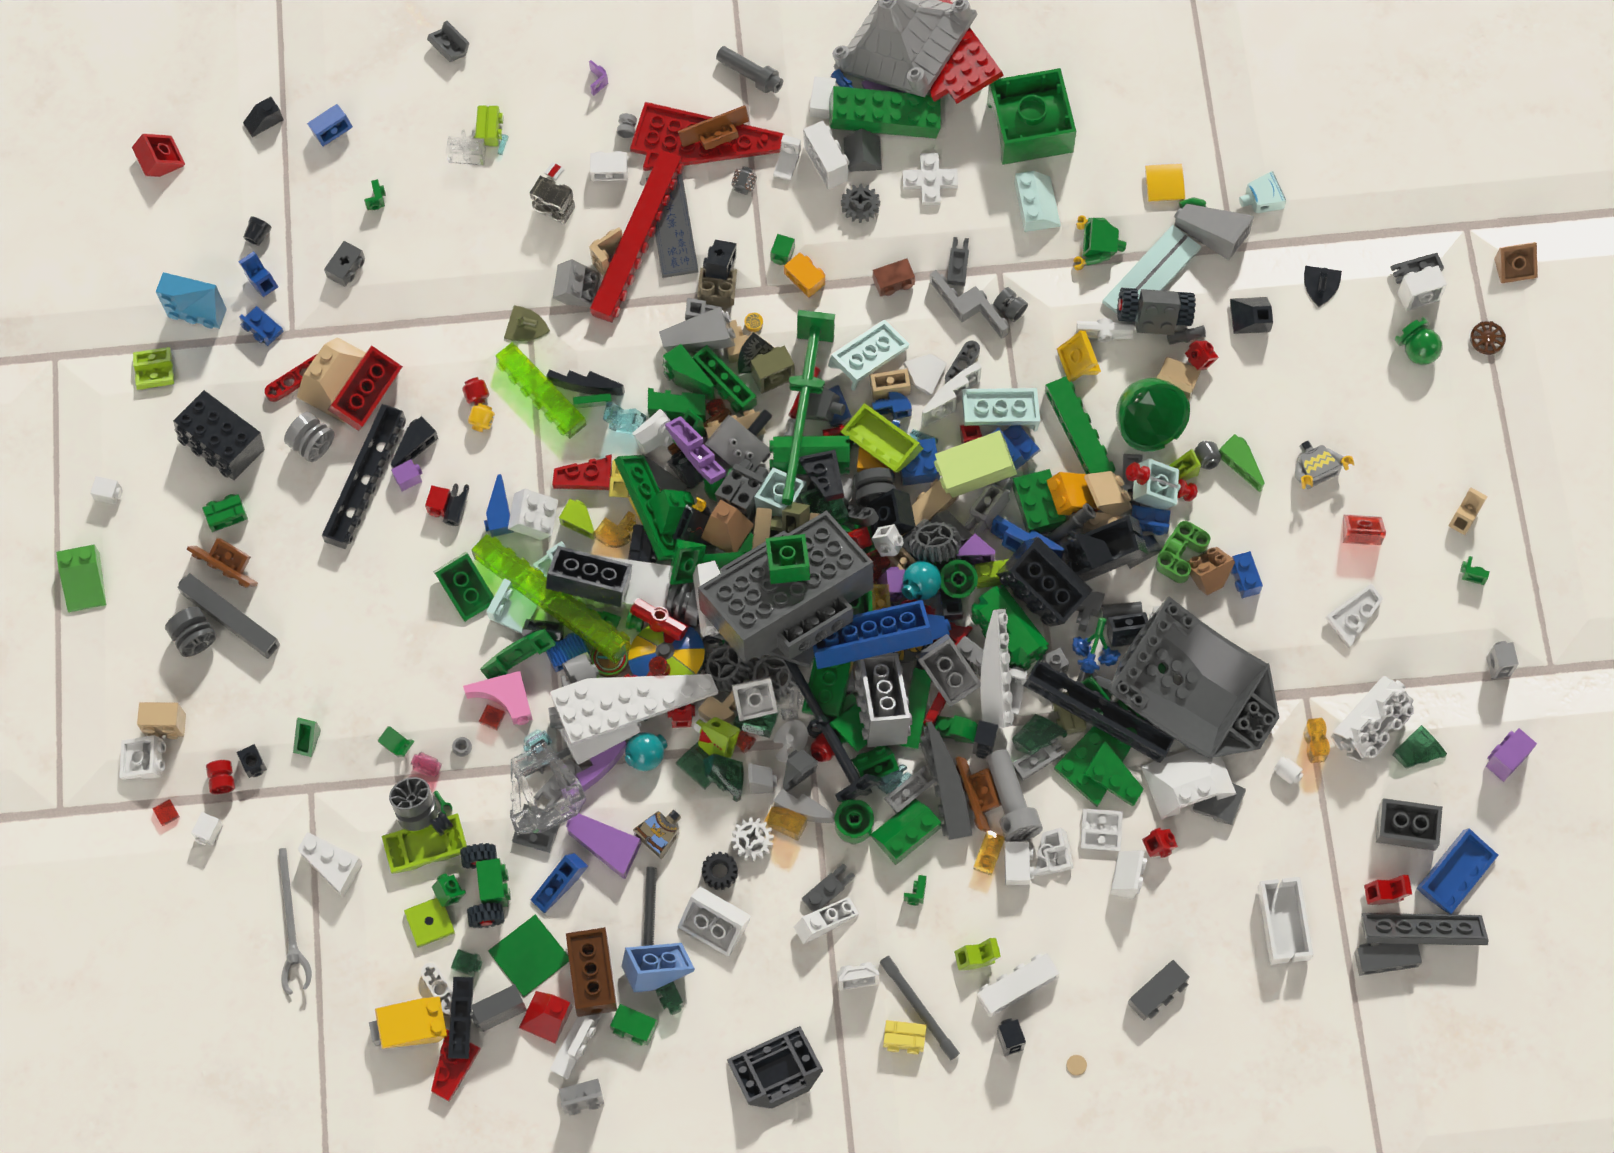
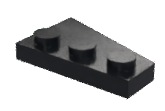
(824, 474)

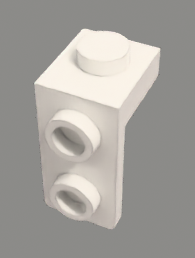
(1018, 678)

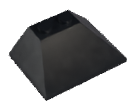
(776, 1069)

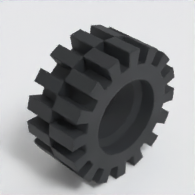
(725, 881)

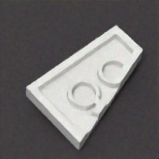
(1353, 614)

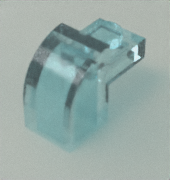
(623, 420)

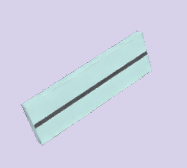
(1157, 266)

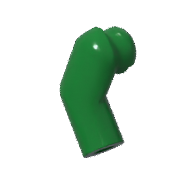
(1193, 201)

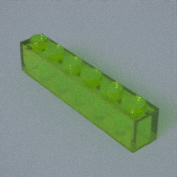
(540, 390)

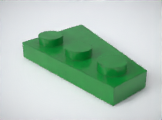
(1113, 775)

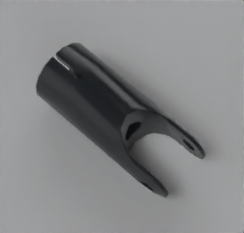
(455, 505)

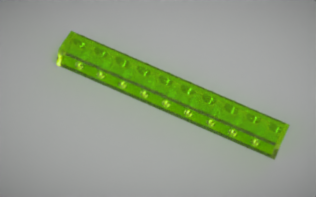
(561, 606)

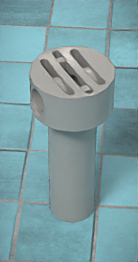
(1019, 821)

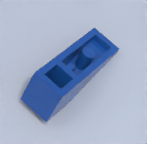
(498, 510)
(559, 881)

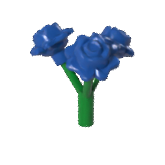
(1081, 647)

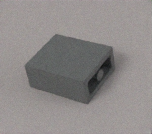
(497, 1008)

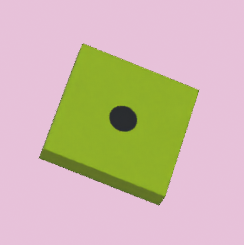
(429, 922)

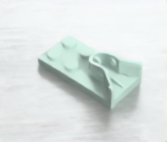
(868, 352)
(1001, 407)

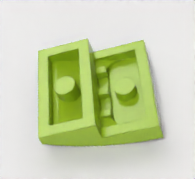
(153, 368)

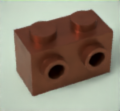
(893, 277)

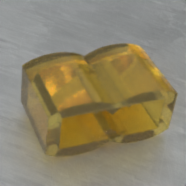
(1318, 744)

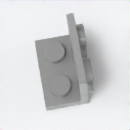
(581, 1096)

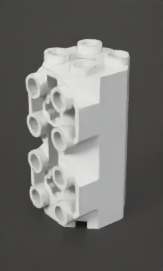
(1367, 725)

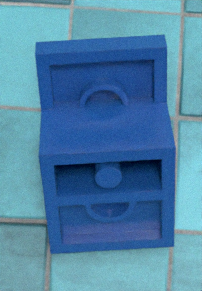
(1019, 444)

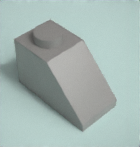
(761, 779)

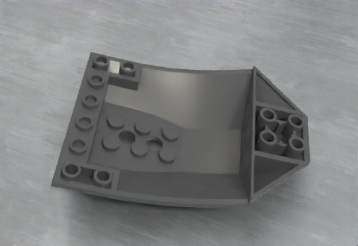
(1224, 691)

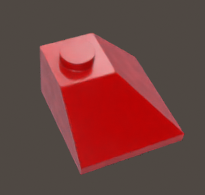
(546, 1016)

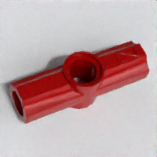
(658, 619)

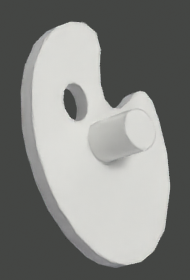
(793, 735)

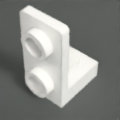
(788, 157)

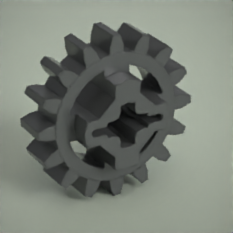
(868, 198)

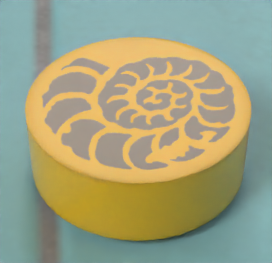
(753, 322)

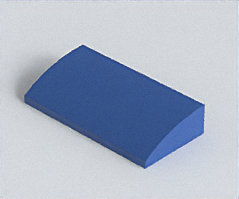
(1457, 871)

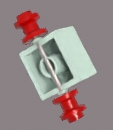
(1158, 484)

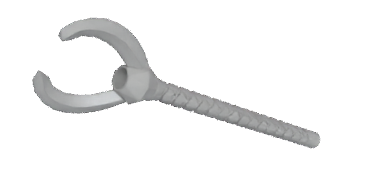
(294, 955)

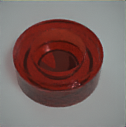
(715, 407)

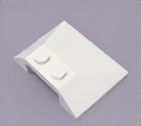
(1186, 780)

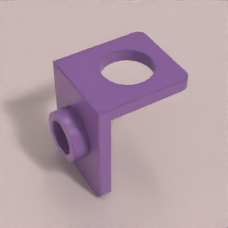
(600, 72)

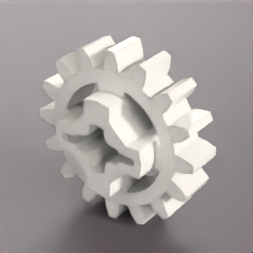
(760, 841)

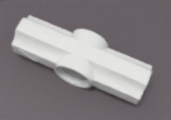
(1106, 330)

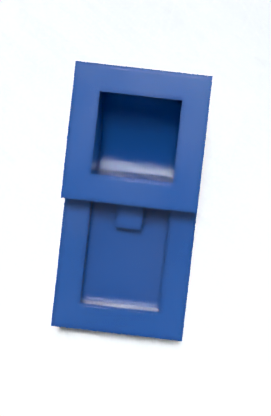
(896, 404)

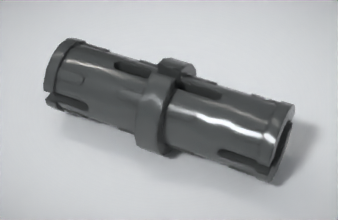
(1186, 335)

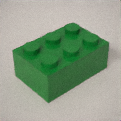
(1036, 502)

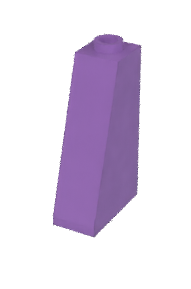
(605, 842)

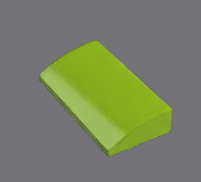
(882, 439)

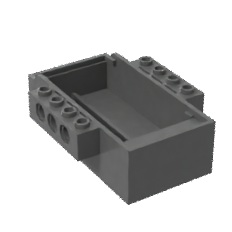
(791, 614)

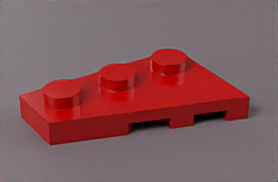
(586, 476)
(451, 1070)

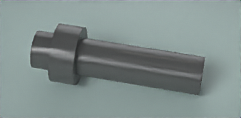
(765, 78)

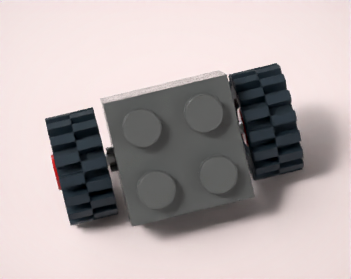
(1156, 309)

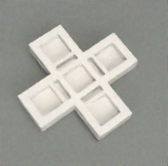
(930, 179)

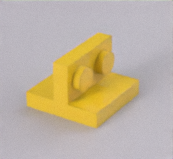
(1078, 357)

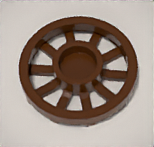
(1488, 337)

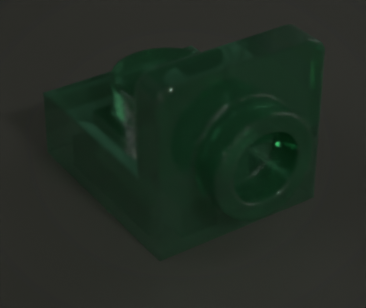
(466, 963)

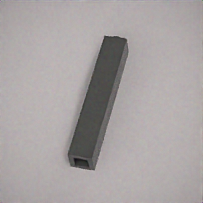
(228, 615)

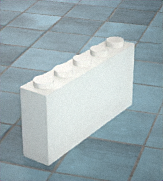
(647, 582)

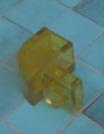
(615, 535)

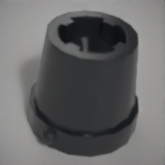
(256, 230)

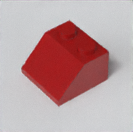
(157, 154)

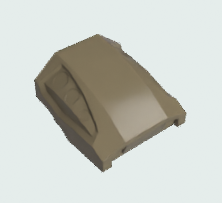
(717, 291)

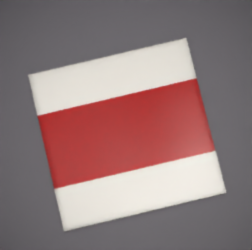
(554, 170)

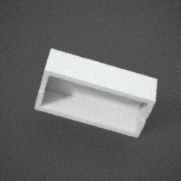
(1285, 920)

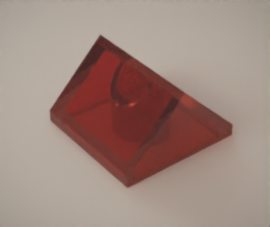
(1363, 529)

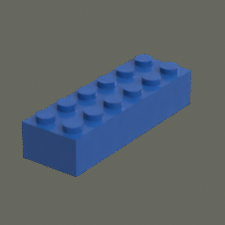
(876, 634)

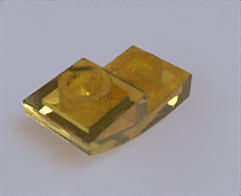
(989, 853)

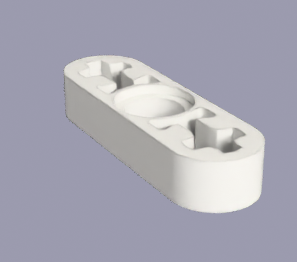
(428, 980)

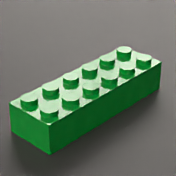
(884, 112)

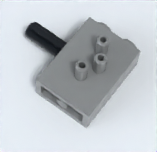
(736, 442)

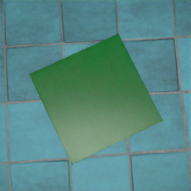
(529, 955)

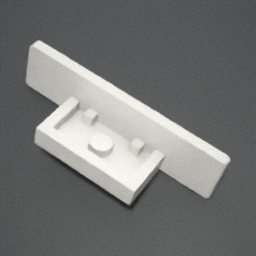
(575, 1044)

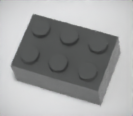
(1409, 824)

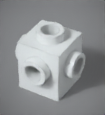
(887, 540)

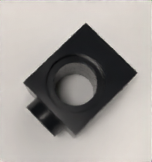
(248, 754)

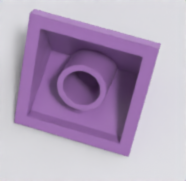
(976, 551)

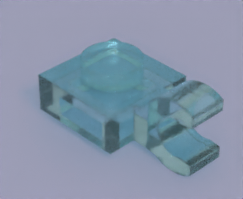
(894, 779)

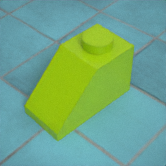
(576, 517)

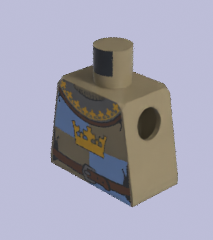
(658, 832)

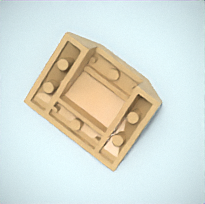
(329, 374)

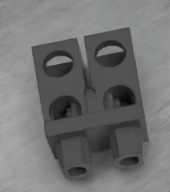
(741, 486)

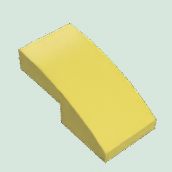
(617, 485)

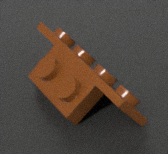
(715, 130)
(227, 559)
(980, 791)

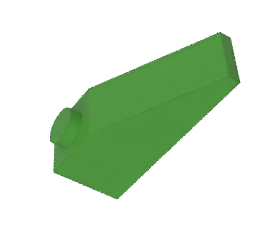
(1240, 458)

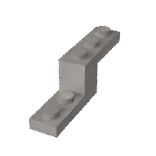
(969, 304)

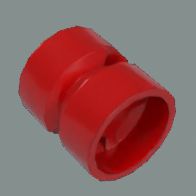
(220, 780)

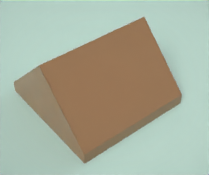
(1517, 262)

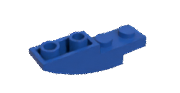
(1015, 536)

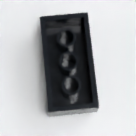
(589, 576)

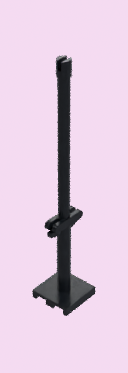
(858, 785)

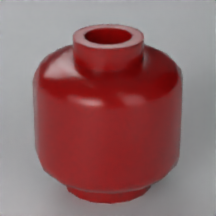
(475, 391)
(820, 749)

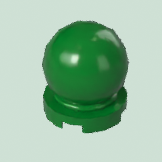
(1421, 344)

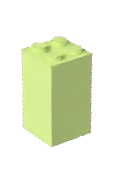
(974, 464)

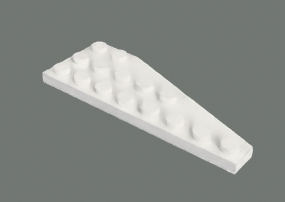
(608, 704)

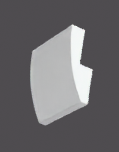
(1101, 829)

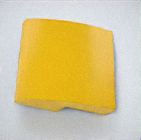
(1165, 182)

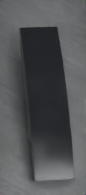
(592, 384)
(460, 1017)

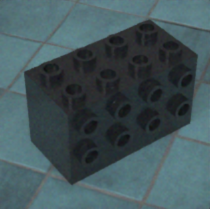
(218, 435)

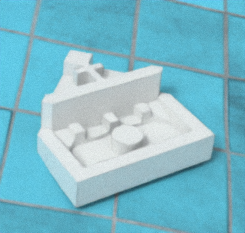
(925, 372)

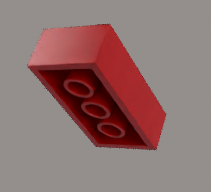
(374, 373)

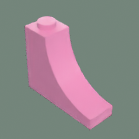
(506, 691)

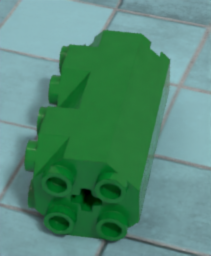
(781, 449)
(1025, 640)

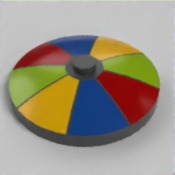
(683, 656)

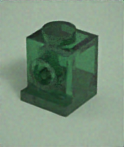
(670, 998)

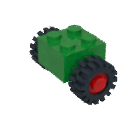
(492, 885)

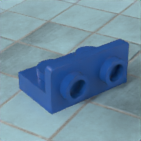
(261, 325)
(1152, 519)

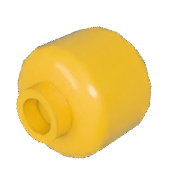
(481, 417)

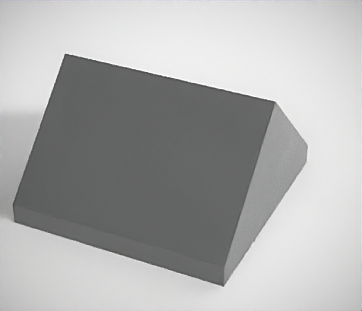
(863, 151)

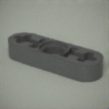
(962, 356)
(861, 515)

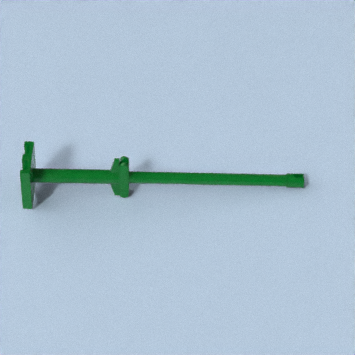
(814, 328)

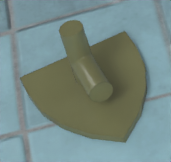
(525, 325)

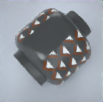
(744, 180)

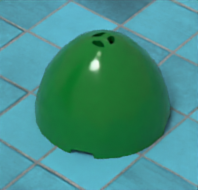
(1155, 417)

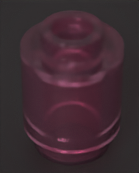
(426, 764)

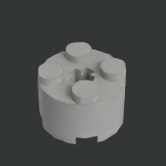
(580, 668)

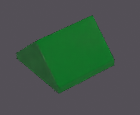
(685, 560)

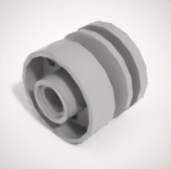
(309, 436)

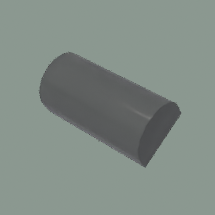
(1120, 609)

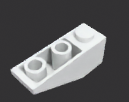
(825, 919)

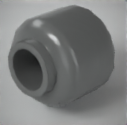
(1208, 454)

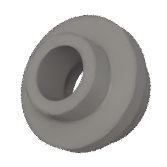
(462, 741)

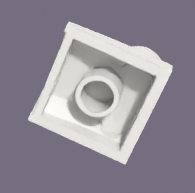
(653, 433)
(857, 976)

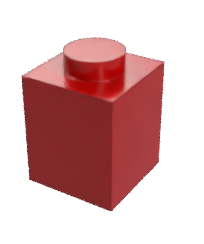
(437, 501)

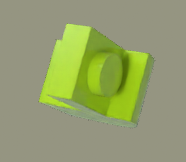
(978, 955)

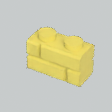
(904, 1036)

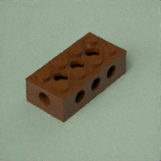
(602, 979)

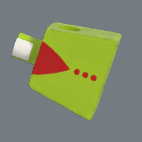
(717, 736)

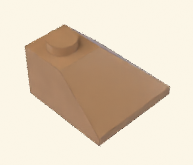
(727, 528)

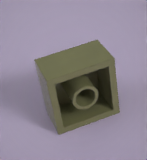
(772, 369)

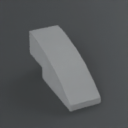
(804, 806)

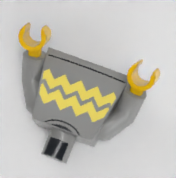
(1319, 465)

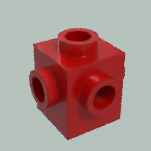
(1201, 354)
(682, 716)
(1160, 843)

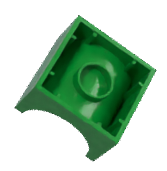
(1032, 116)

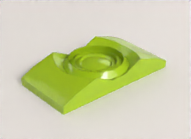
(413, 849)

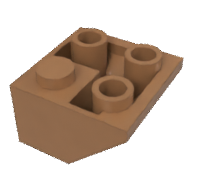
(1211, 569)

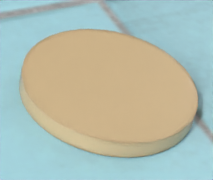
(1076, 1065)

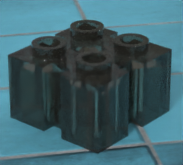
(552, 199)

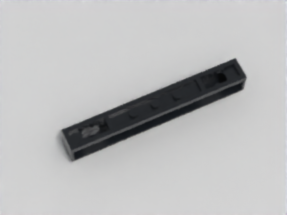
(369, 462)
(1115, 719)

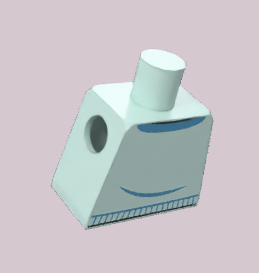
(1264, 194)

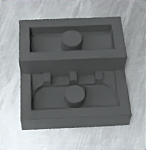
(1223, 809)
(540, 841)

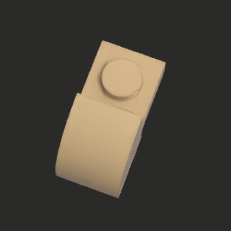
(739, 340)

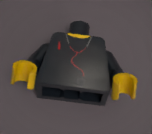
(693, 522)

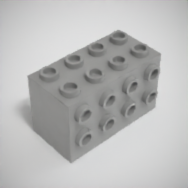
(882, 700)

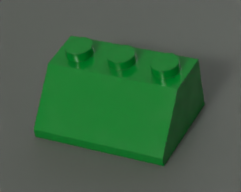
(906, 830)

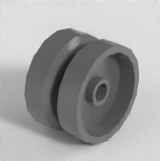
(872, 484)

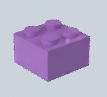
(1510, 753)

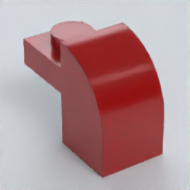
(1388, 891)

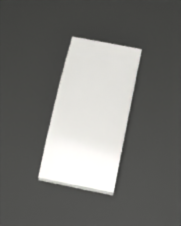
(945, 400)

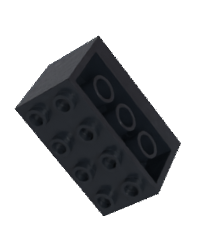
(1044, 582)

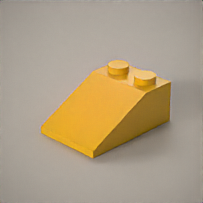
(411, 1023)

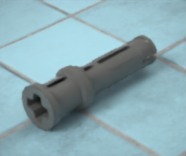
(1076, 521)

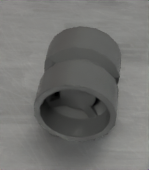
(1014, 309)

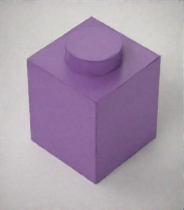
(407, 475)

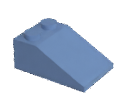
(655, 965)

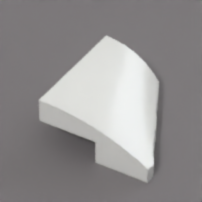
(1054, 853)

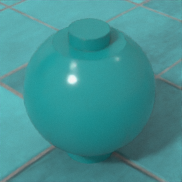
(921, 581)
(645, 751)

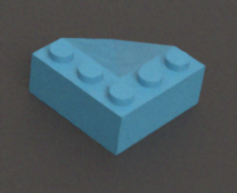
(191, 300)

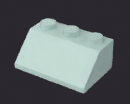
(1036, 201)

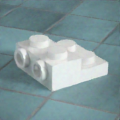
(142, 757)

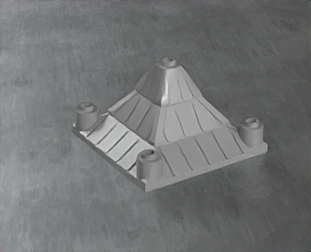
(905, 43)

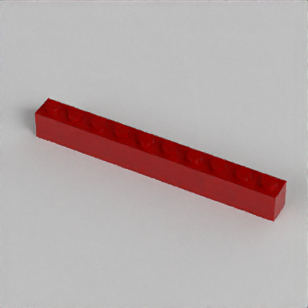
(636, 236)

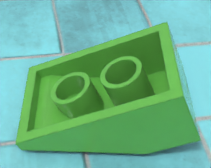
(81, 577)

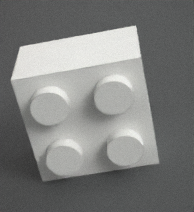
(1422, 288)
(532, 514)

